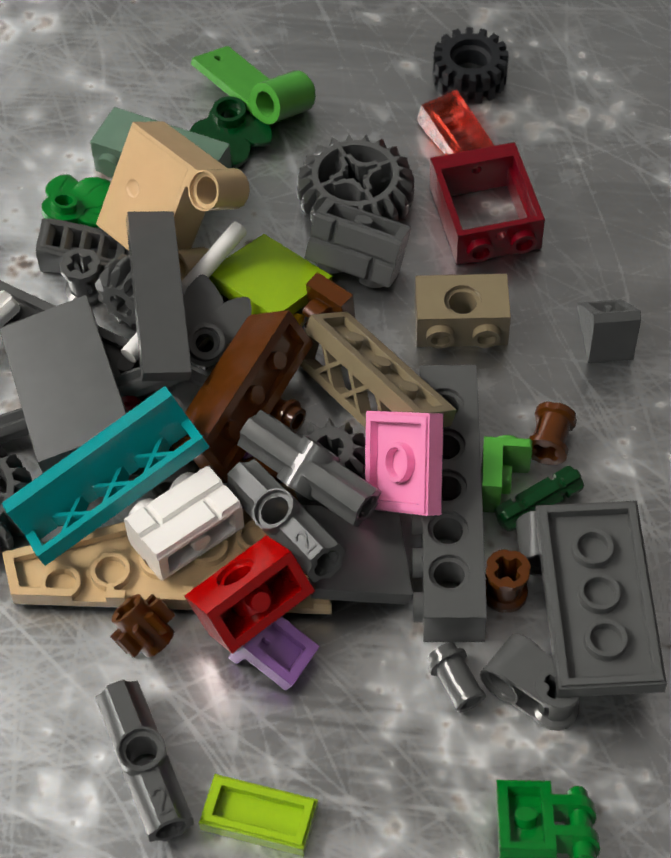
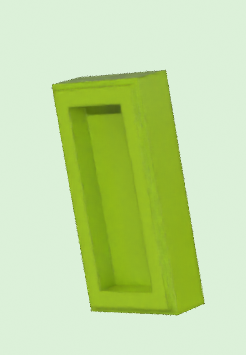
(259, 815)

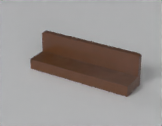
(242, 383)

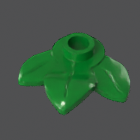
(75, 200)

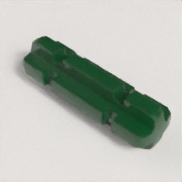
(546, 492)

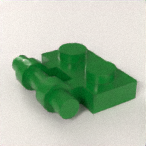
(529, 816)

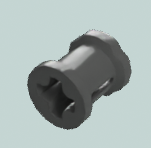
(89, 266)

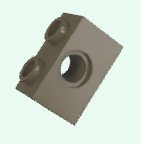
(462, 310)

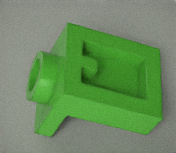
(499, 460)

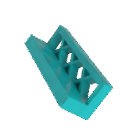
(103, 470)

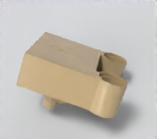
(169, 173)

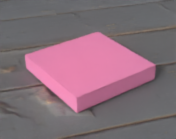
(405, 460)

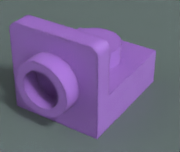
(278, 652)

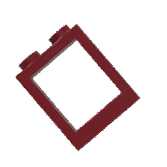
(497, 168)

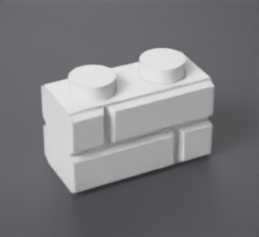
(183, 521)

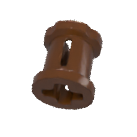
(551, 432)
(507, 580)

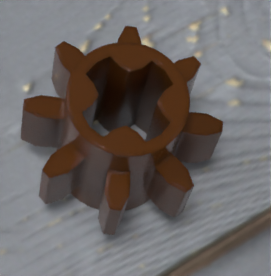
(142, 625)

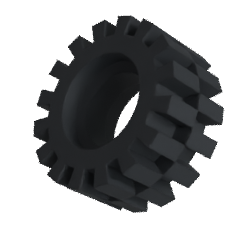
(470, 49)

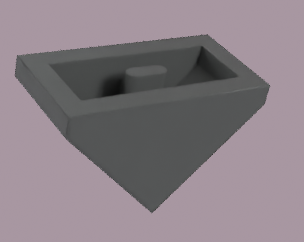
(609, 330)

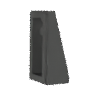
(69, 235)

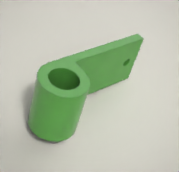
(264, 97)

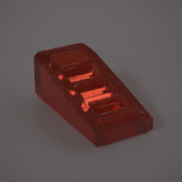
(453, 106)

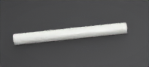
(205, 266)

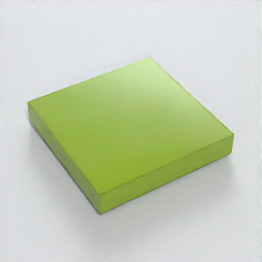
(267, 275)

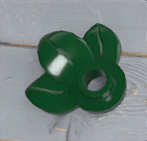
(236, 126)

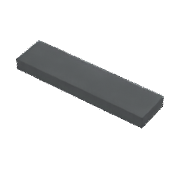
(158, 296)

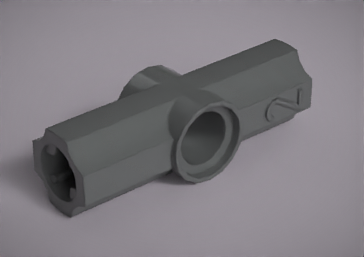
(309, 468)
(285, 520)
(151, 785)

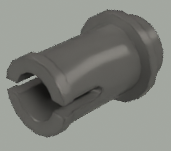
(450, 667)

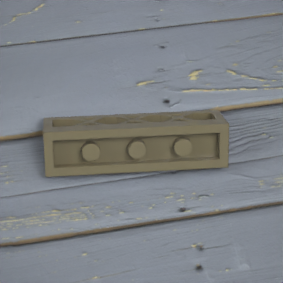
(369, 367)

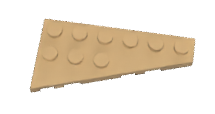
(108, 571)

